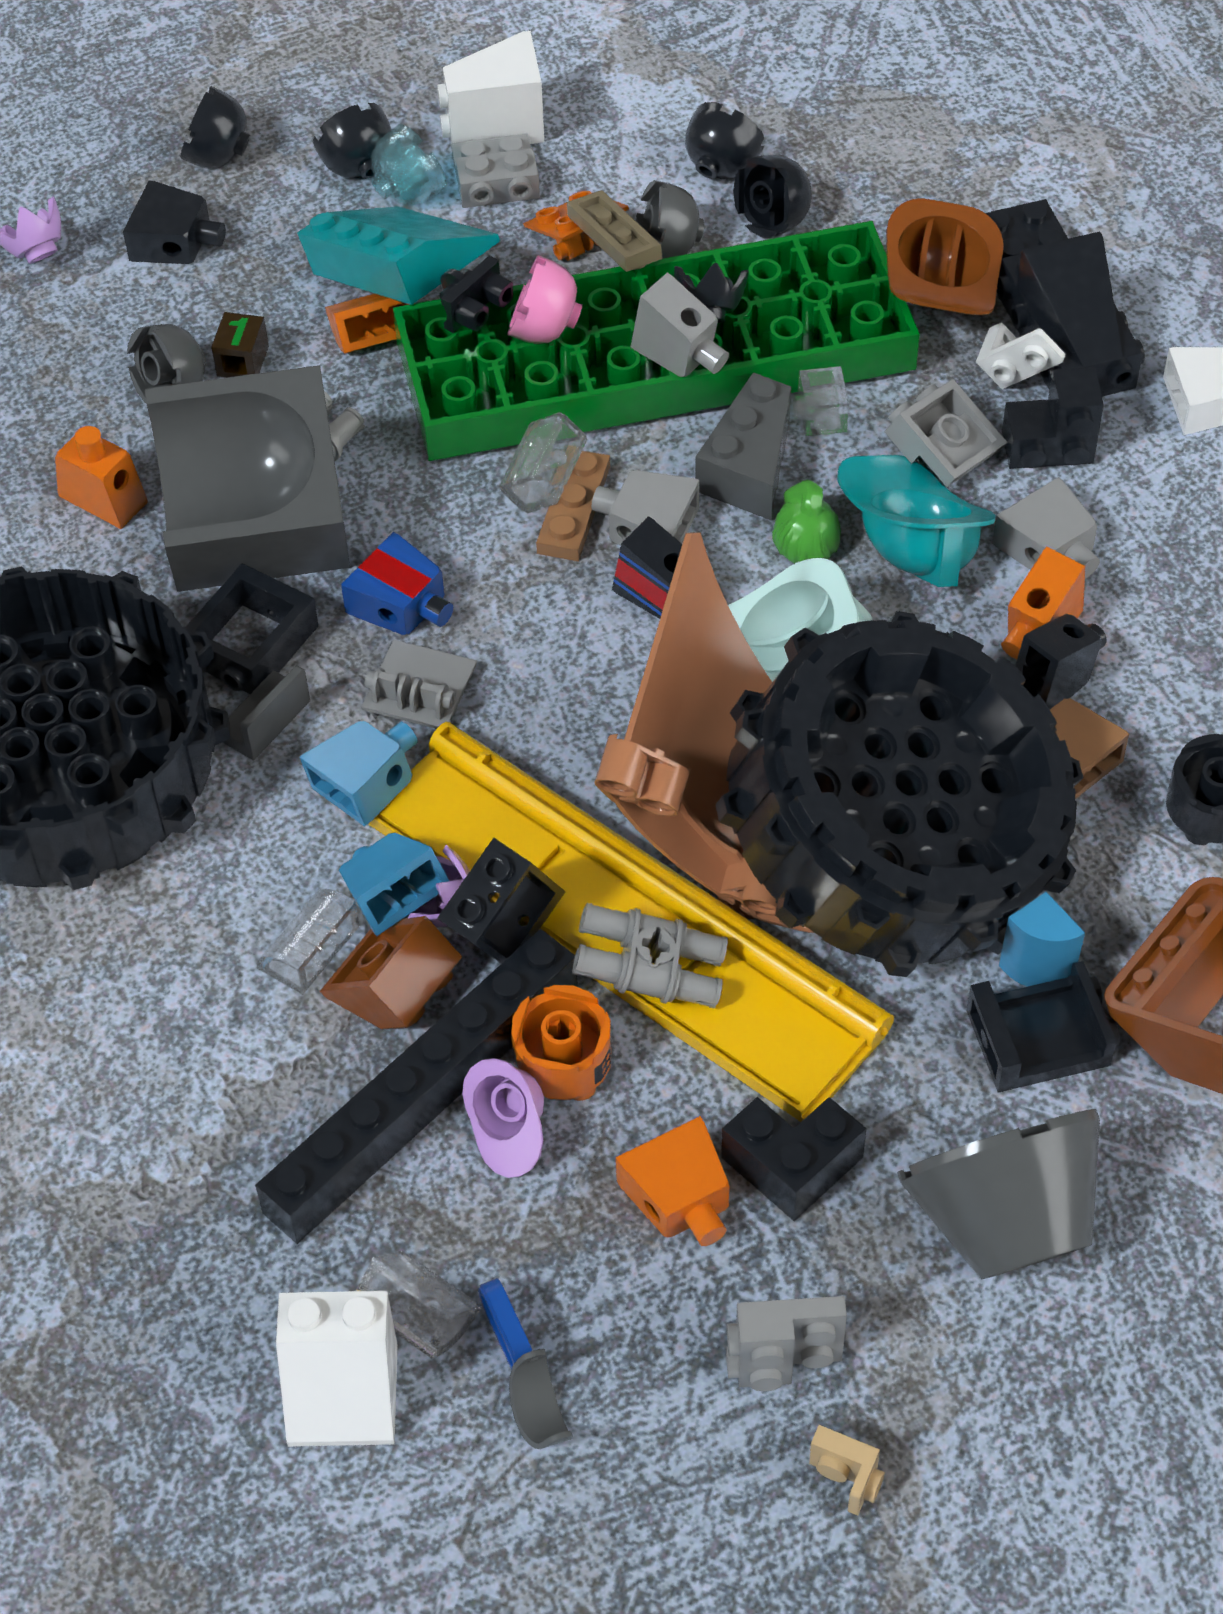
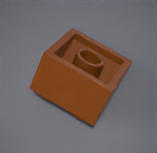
(394, 973)

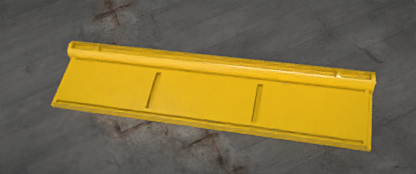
(779, 1015)

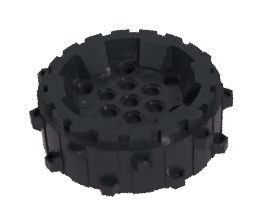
(97, 725)
(940, 756)

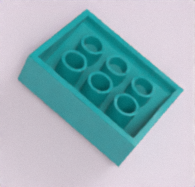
(390, 249)

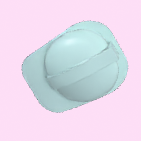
(802, 596)

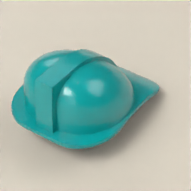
(913, 516)

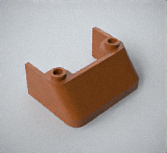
(1174, 987)

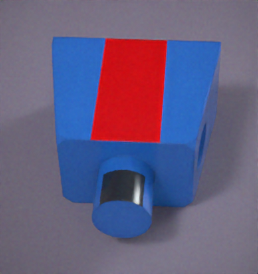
(397, 588)

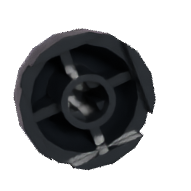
(216, 131)
(350, 140)
(721, 141)
(772, 194)

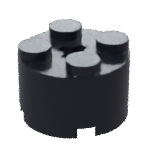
(1197, 790)

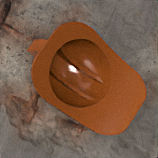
(944, 256)

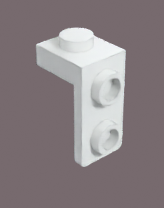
(1016, 359)

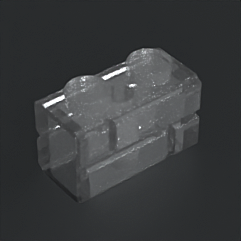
(543, 463)

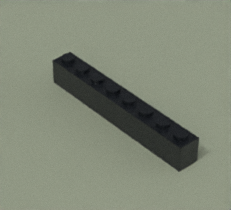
(408, 1092)

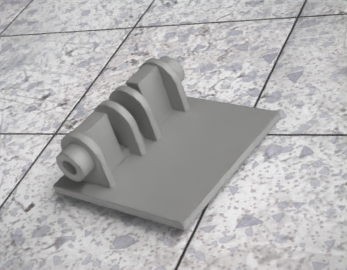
(418, 684)

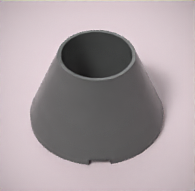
(1014, 1193)

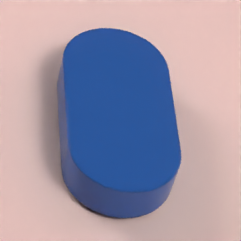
(503, 1320)

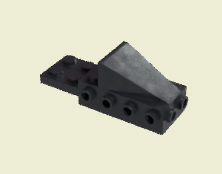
(1066, 293)

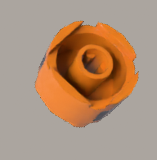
(563, 1041)

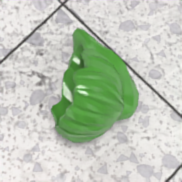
(806, 524)

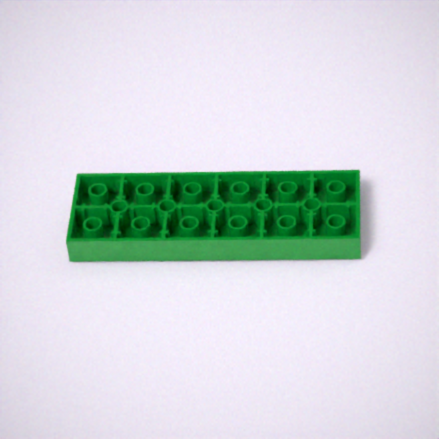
(804, 307)

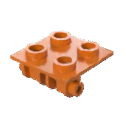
(556, 224)

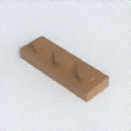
(570, 519)

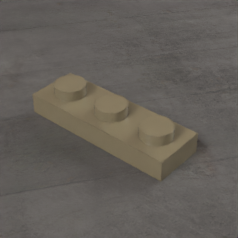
(614, 231)

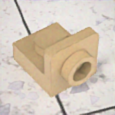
(847, 1458)

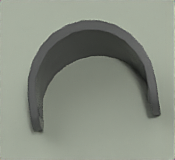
(535, 1402)

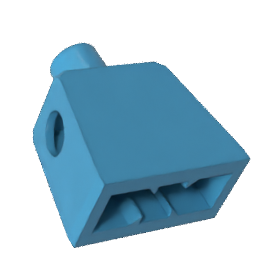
(361, 768)
(392, 879)

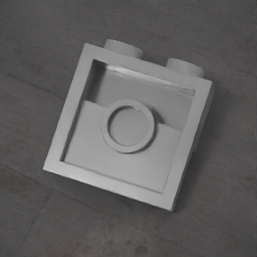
(495, 170)
(944, 432)
(784, 1333)

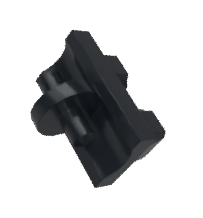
(470, 291)

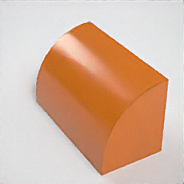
(363, 321)

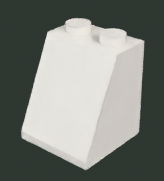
(493, 93)
(337, 1368)

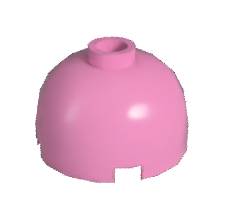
(545, 304)

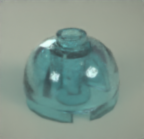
(404, 169)

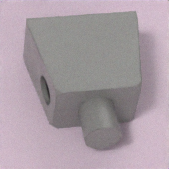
(676, 329)
(663, 497)
(1049, 519)

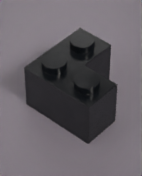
(1056, 429)
(793, 1163)

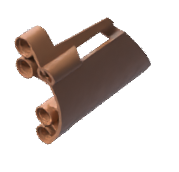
(682, 735)

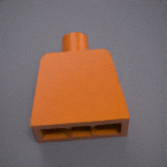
(99, 477)
(1047, 592)
(678, 1182)

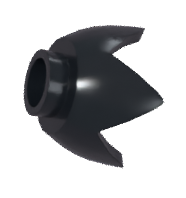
(715, 290)

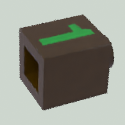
(239, 345)

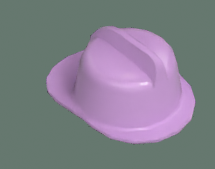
(505, 1116)

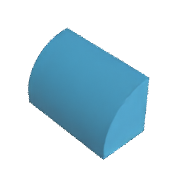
(1040, 943)

